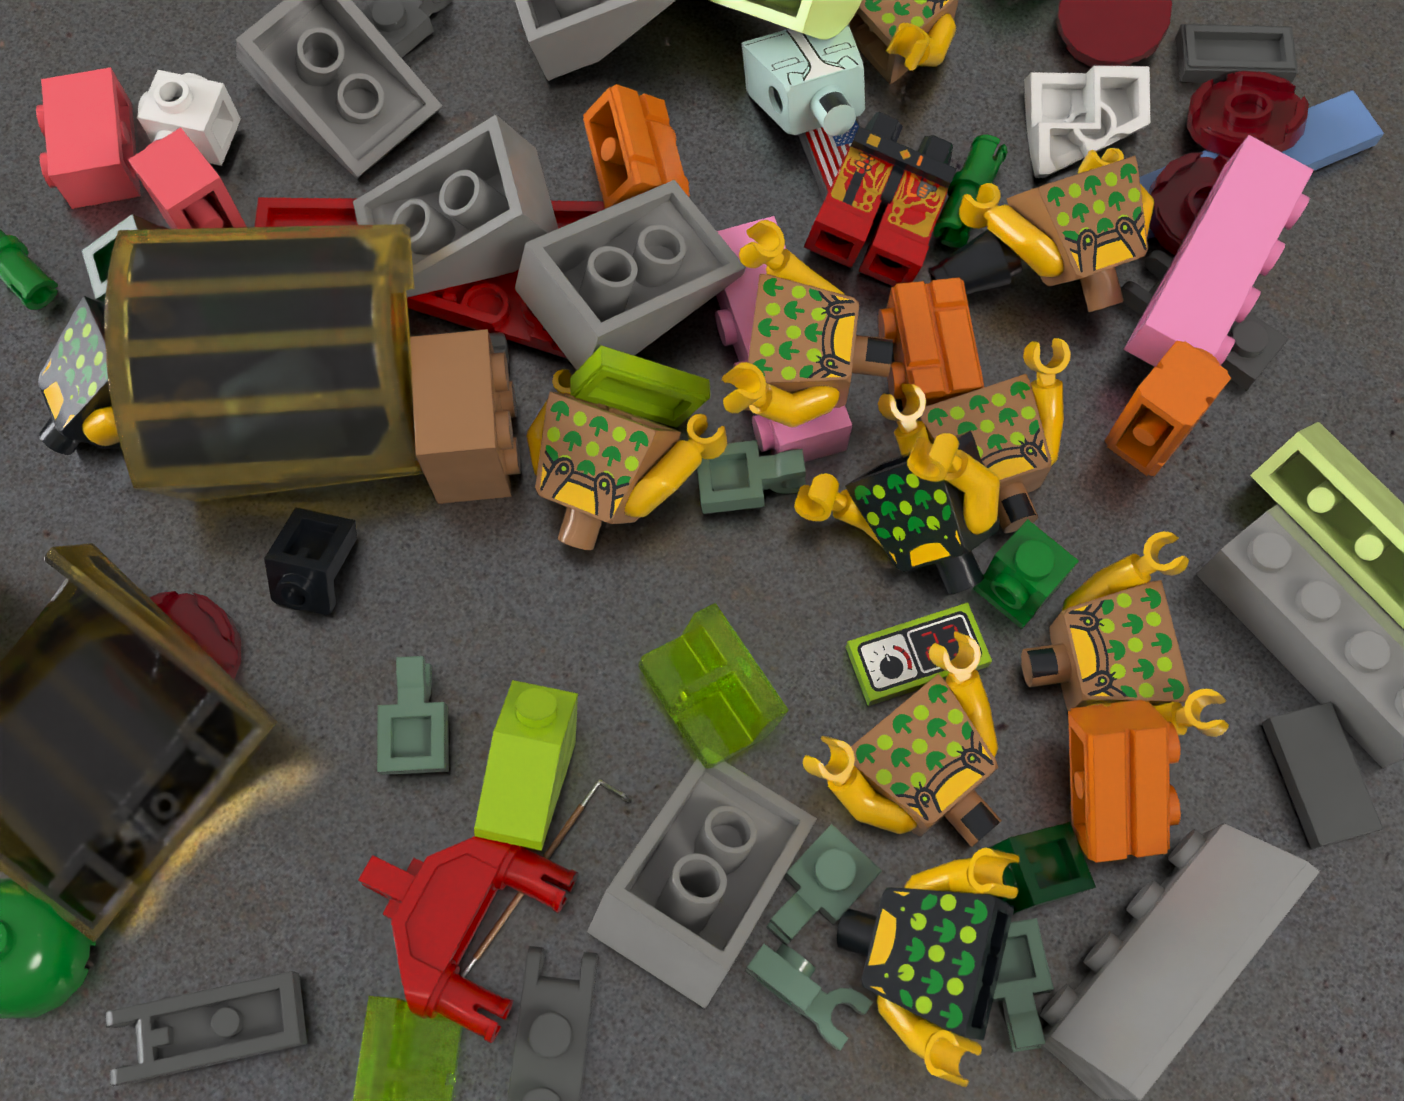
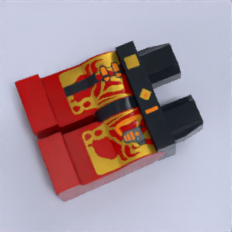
(886, 181)

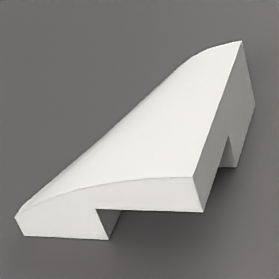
(1082, 112)

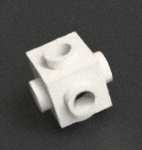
(196, 106)

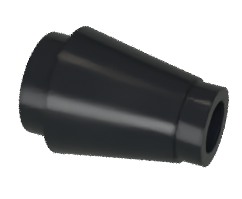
(980, 263)

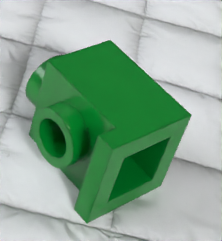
(1025, 574)

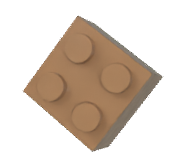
(463, 416)

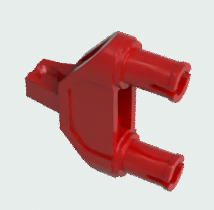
(438, 911)

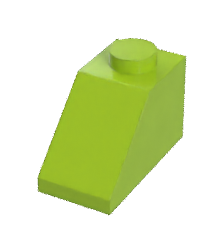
(527, 764)

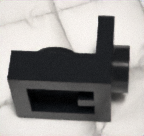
(308, 559)

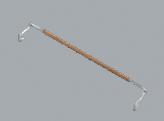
(548, 853)

